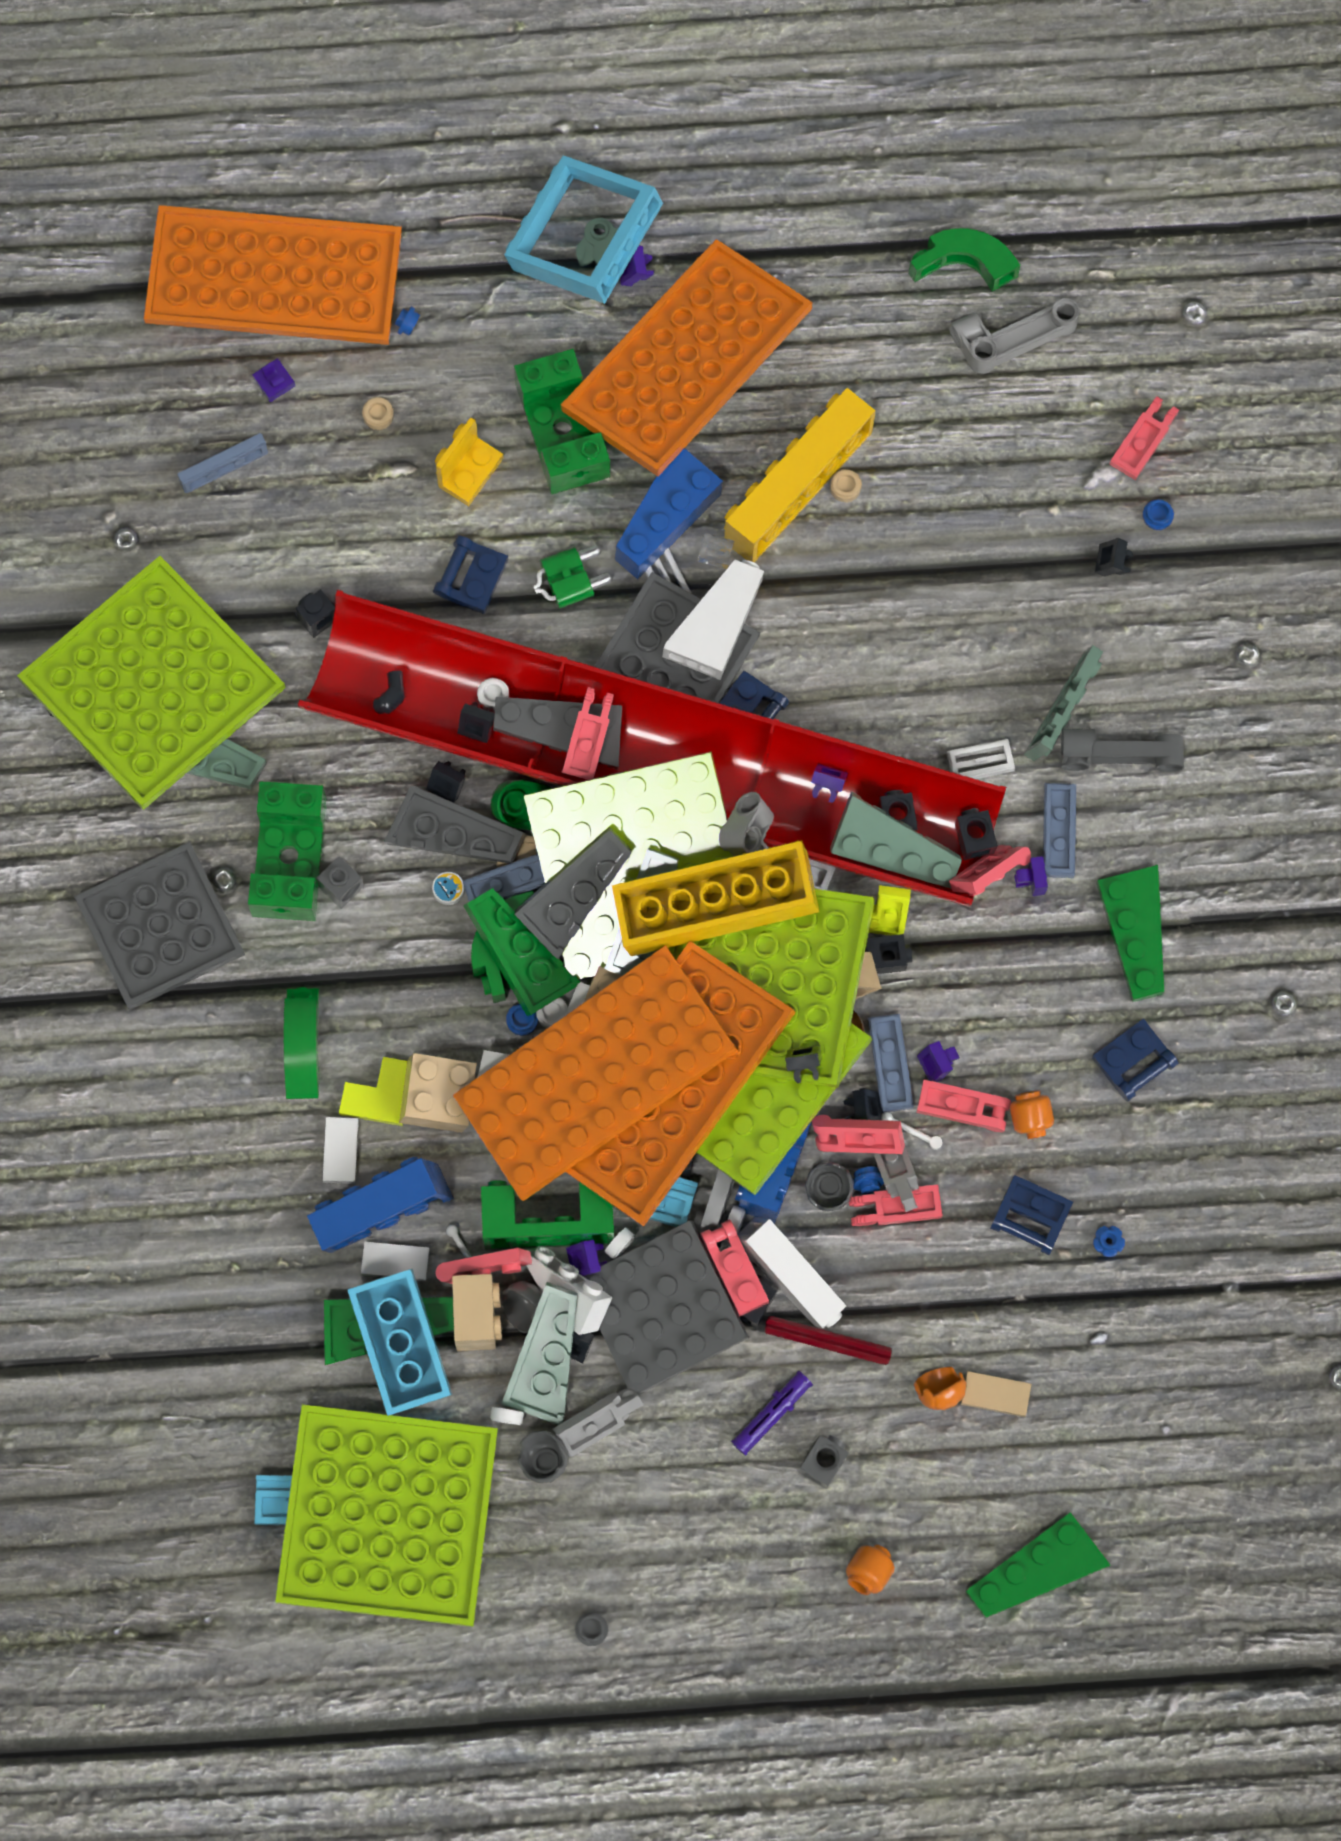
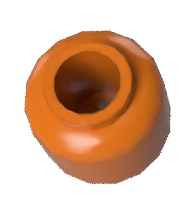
(1032, 1114)
(870, 1569)

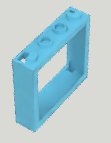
(618, 252)

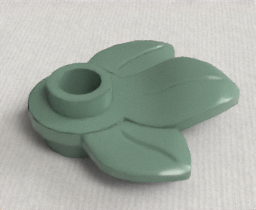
(592, 245)

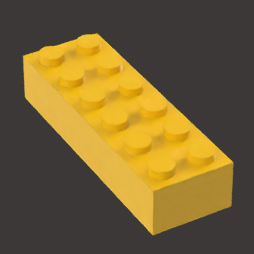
(799, 474)
(715, 898)

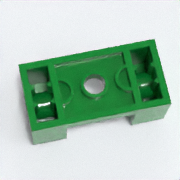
(568, 458)
(289, 819)
(502, 1232)

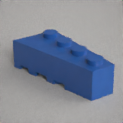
(667, 512)
(772, 1194)
(378, 1203)

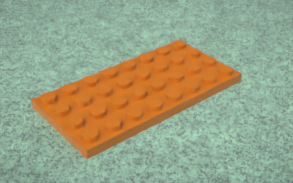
(273, 274)
(686, 357)
(594, 1073)
(650, 1155)

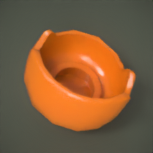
(940, 1388)

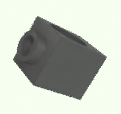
(340, 882)
(818, 1474)

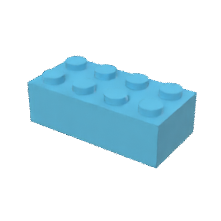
(399, 1342)

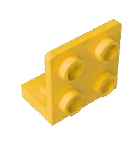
(466, 463)

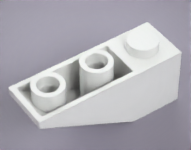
(591, 1299)

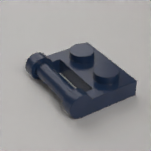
(480, 579)
(748, 694)
(1130, 1050)
(1037, 1205)

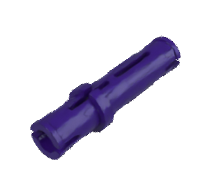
(772, 1412)

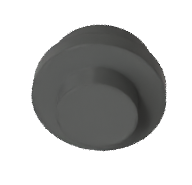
(591, 1629)

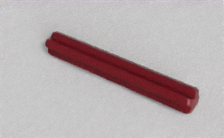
(828, 1340)

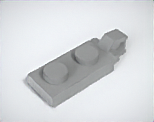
(898, 1177)
(597, 1421)

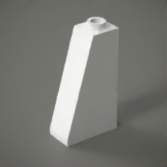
(714, 625)
(790, 1272)

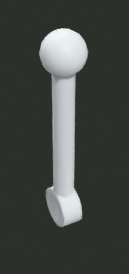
(934, 1142)
(452, 1231)

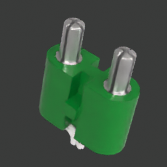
(567, 576)

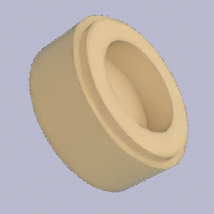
(377, 413)
(845, 485)

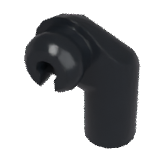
(392, 696)

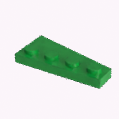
(1135, 924)
(524, 961)
(343, 1335)
(1046, 1563)

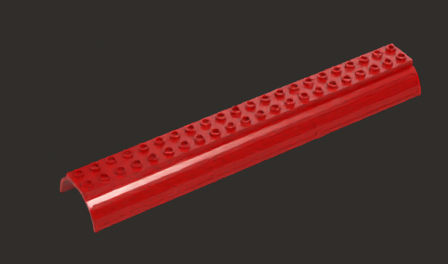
(658, 725)

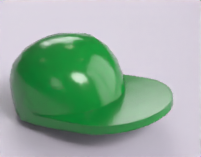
(509, 802)

